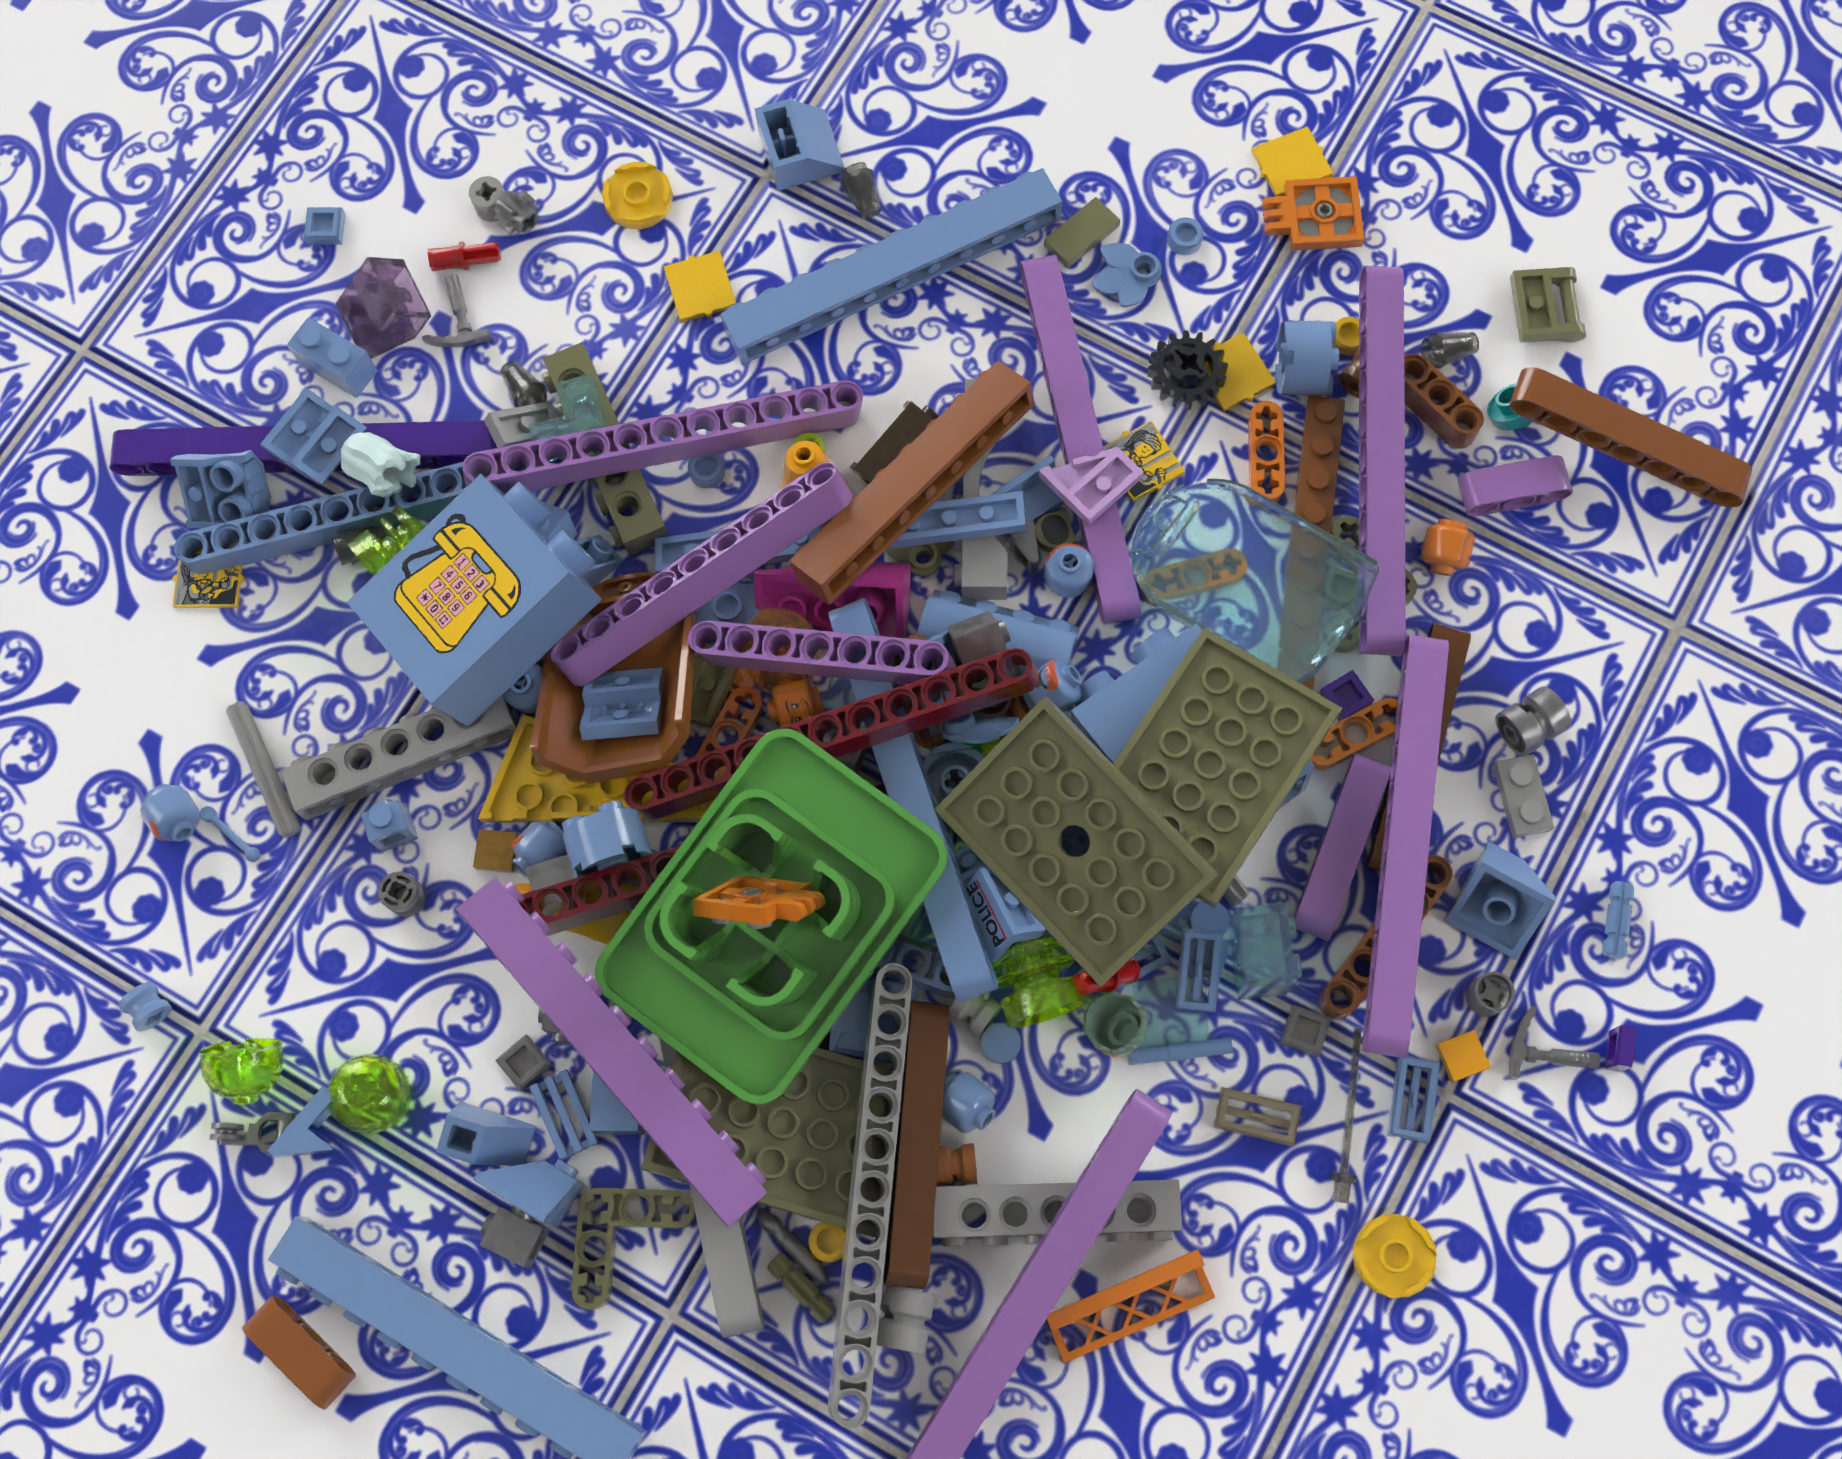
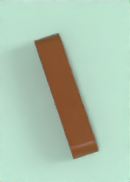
(1346, 978)

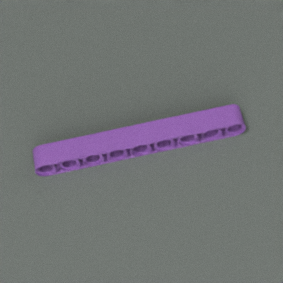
(702, 574)

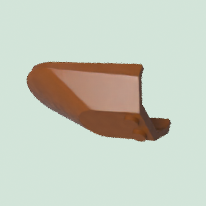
(560, 704)

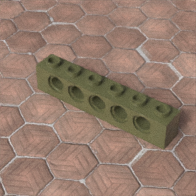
(642, 528)

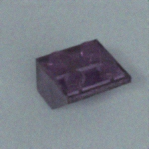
(383, 306)

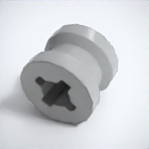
(481, 188)

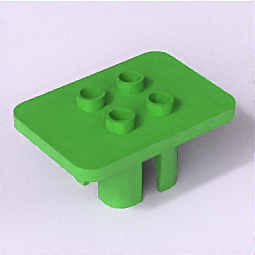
(765, 998)

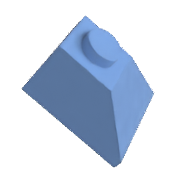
(1501, 901)
(536, 1188)

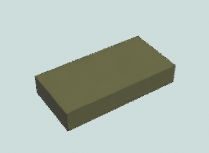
(1081, 232)

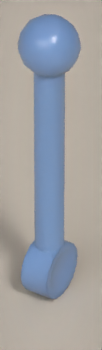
(209, 814)

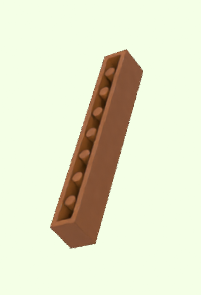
(912, 482)

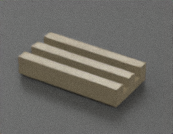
(1223, 1108)

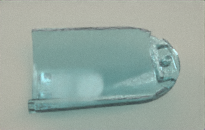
(1251, 573)

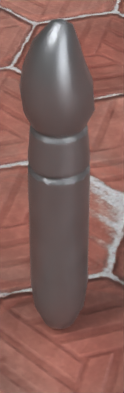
(773, 1226)

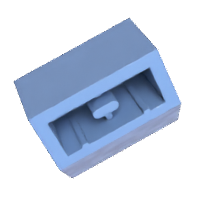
(797, 142)

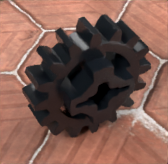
(1187, 369)

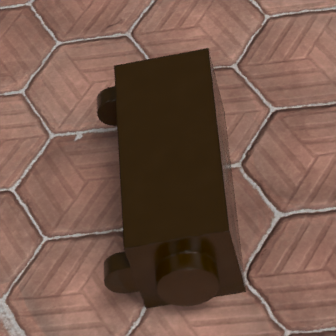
(899, 434)

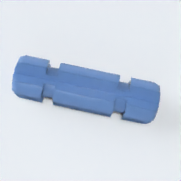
(1618, 920)

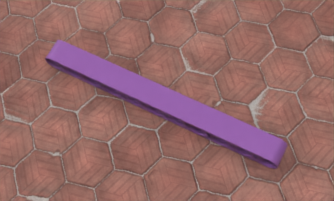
(679, 426)
(1078, 431)
(1382, 456)
(1405, 848)
(1042, 1279)

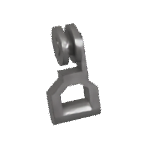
(227, 1131)

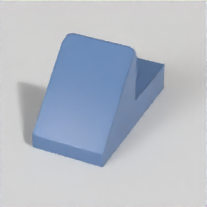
(297, 1138)

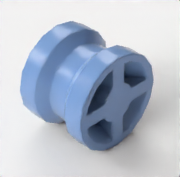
(145, 1006)

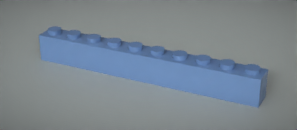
(891, 265)
(453, 1344)

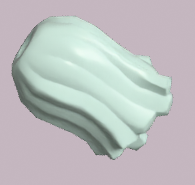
(378, 463)

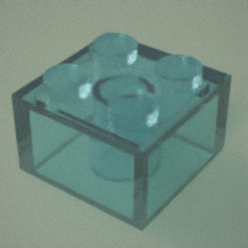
(1263, 951)

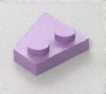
(1093, 482)

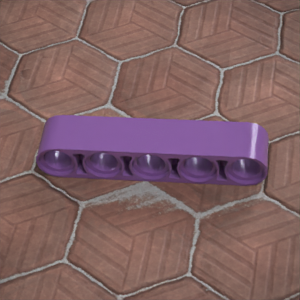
(1341, 847)

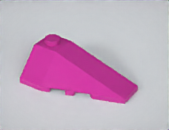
(881, 584)

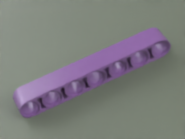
(806, 643)

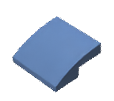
(311, 436)
(623, 704)

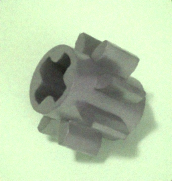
(516, 212)

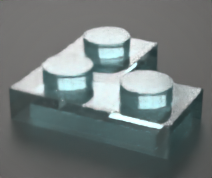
(580, 409)

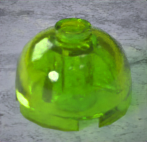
(243, 1068)
(369, 1093)

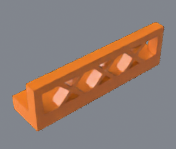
(1122, 1291)

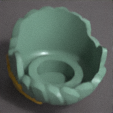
(1115, 1024)

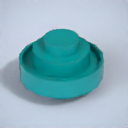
(1501, 414)

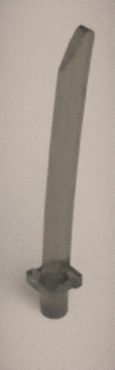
(1342, 1179)

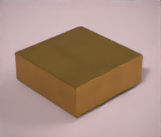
(494, 851)

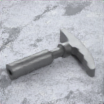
(465, 335)
(1554, 1056)

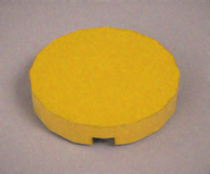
(637, 195)
(1394, 1256)

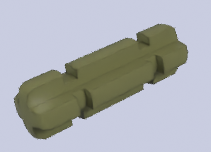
(801, 1288)

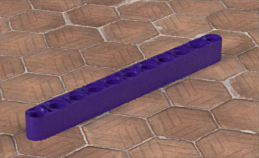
(150, 450)

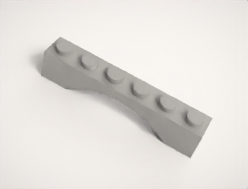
(983, 558)

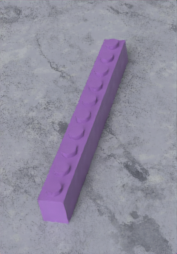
(611, 1050)

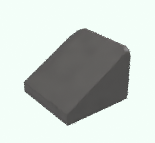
(1025, 548)

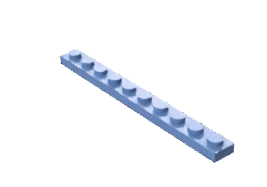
(939, 523)

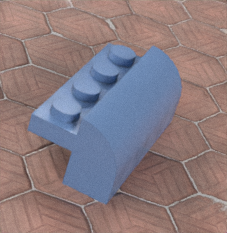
(1036, 635)

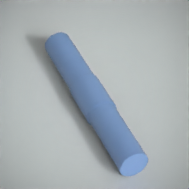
(1181, 1051)

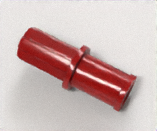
(463, 256)
(1127, 974)

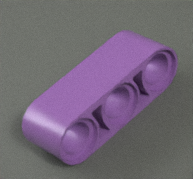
(1515, 485)

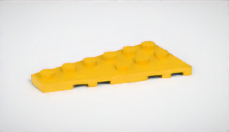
(536, 793)

